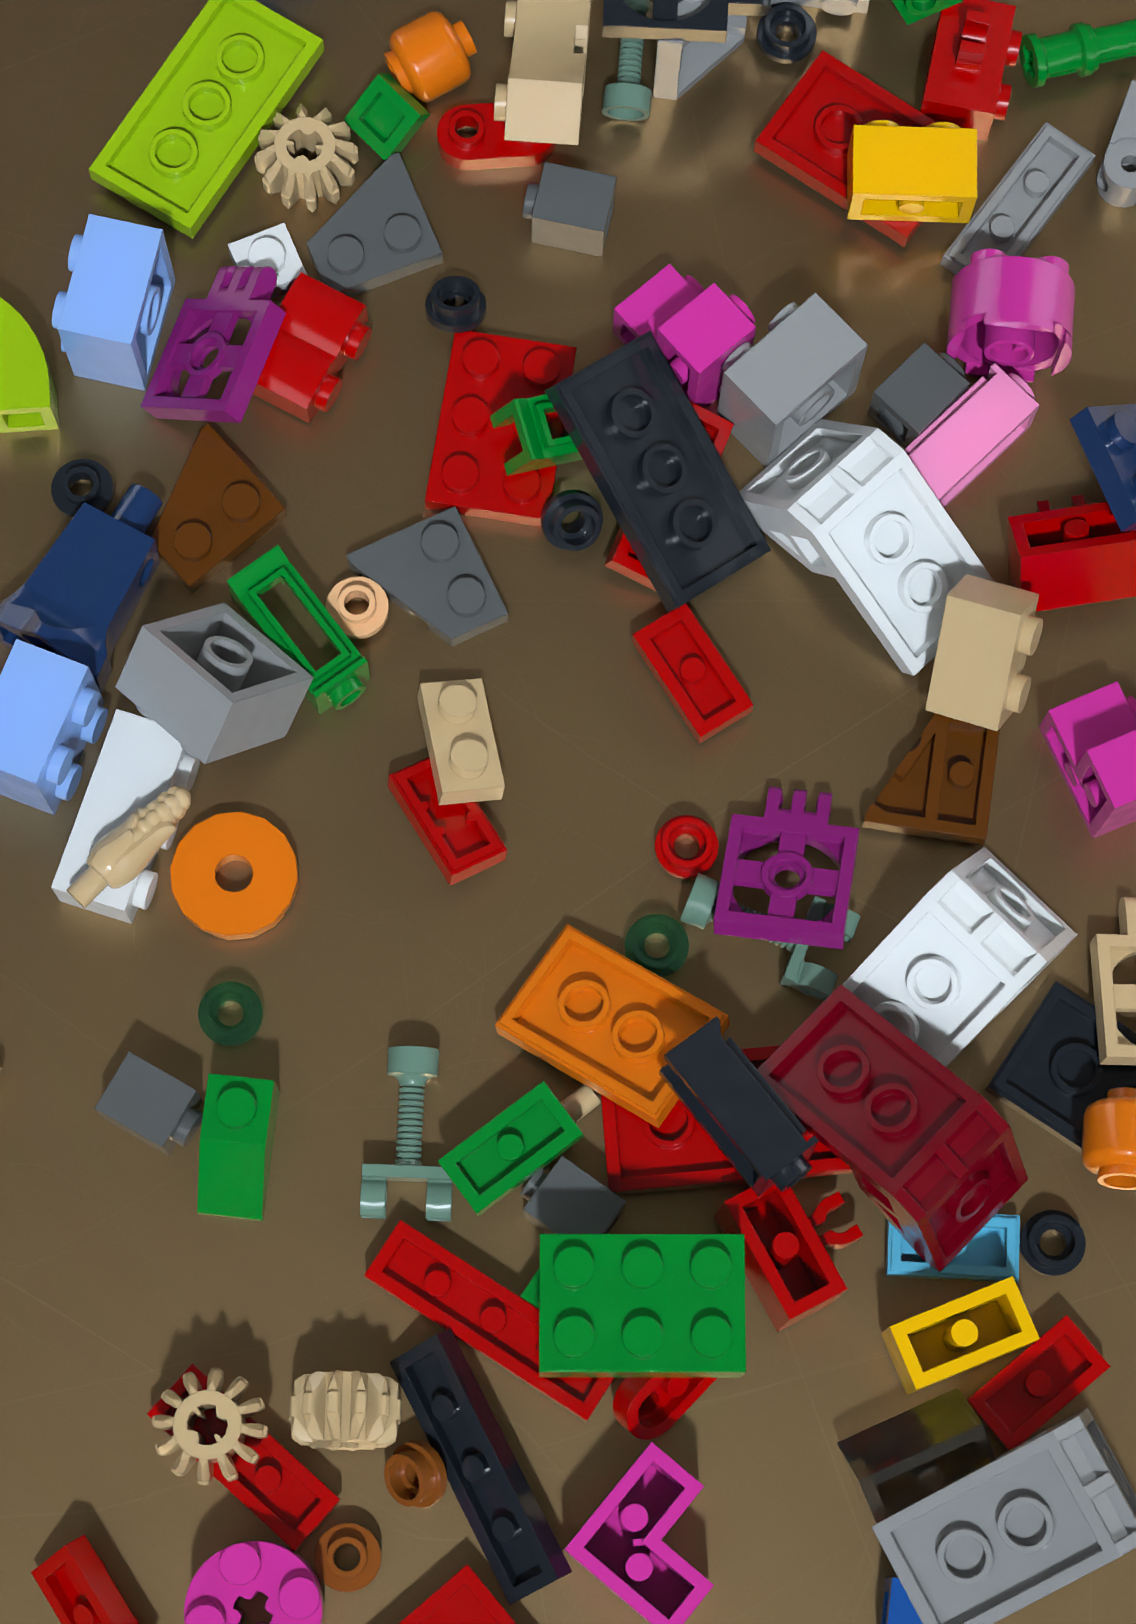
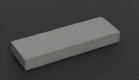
(1023, 198)

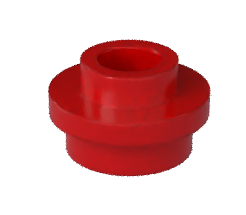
(690, 828)

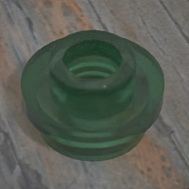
(662, 927)
(230, 994)

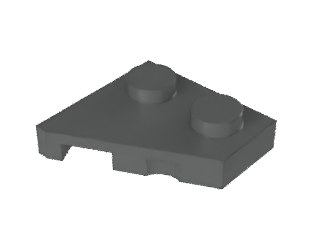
(375, 235)
(435, 575)

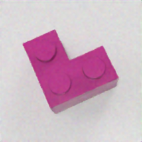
(690, 325)
(1097, 755)
(625, 1542)

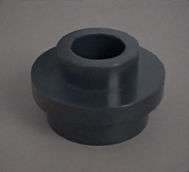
(786, 18)
(455, 305)
(82, 469)
(582, 531)
(1070, 1234)

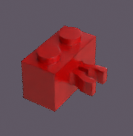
(968, 65)
(1071, 555)
(785, 1254)

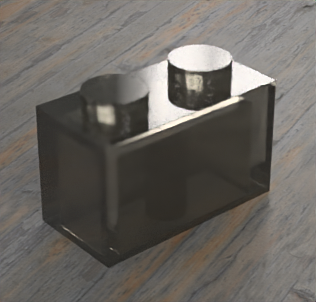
(915, 1453)

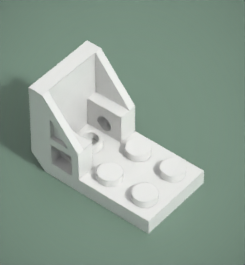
(863, 514)
(960, 956)

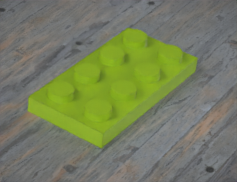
(206, 111)

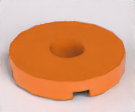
(227, 839)

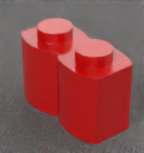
(312, 347)

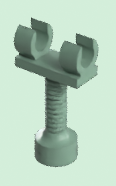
(627, 97)
(801, 975)
(412, 1069)

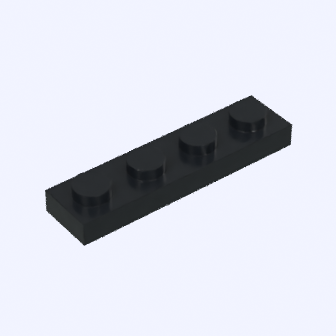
(480, 1466)

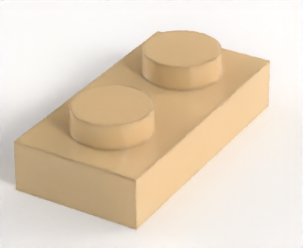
(460, 741)

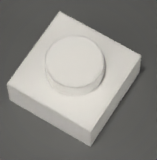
(272, 249)

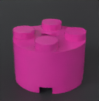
(1011, 314)
(249, 1569)

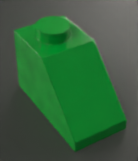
(236, 1146)

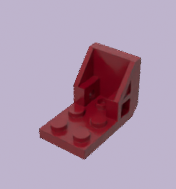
(902, 1122)

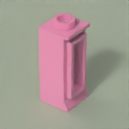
(973, 433)

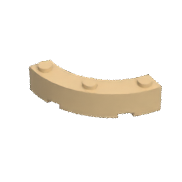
(545, 70)

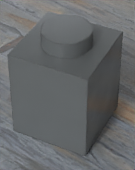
(571, 208)
(917, 394)
(151, 1105)
(570, 1201)

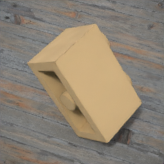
(984, 652)

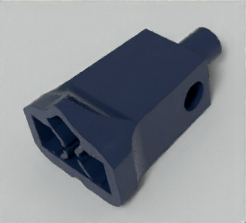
(87, 584)

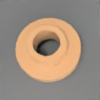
(364, 624)

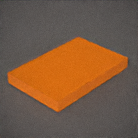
(605, 1022)

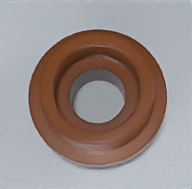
(416, 1475)
(369, 1557)

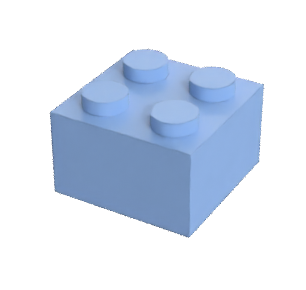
(115, 301)
(45, 721)

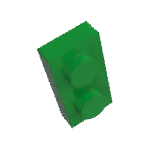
(511, 1148)

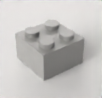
(790, 377)
(213, 682)

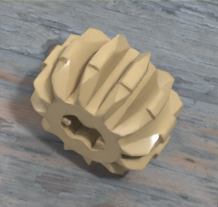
(306, 158)
(226, 1410)
(345, 1410)

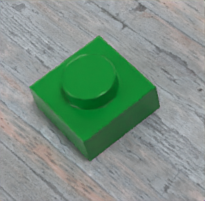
(386, 116)

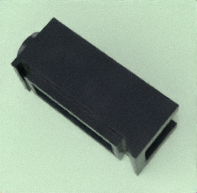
(738, 1109)

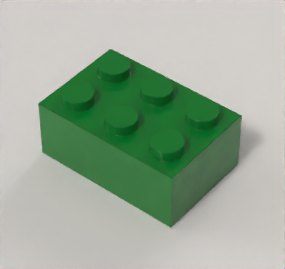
(642, 1305)

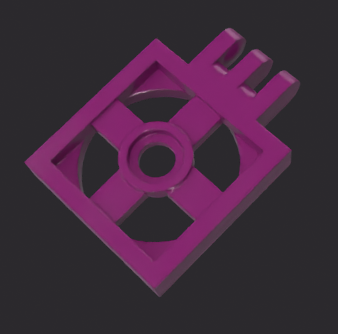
(207, 326)
(792, 830)

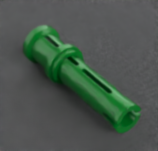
(1075, 50)

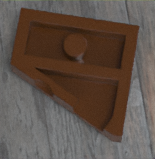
(213, 512)
(941, 784)

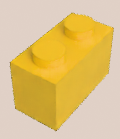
(911, 172)
(959, 1335)

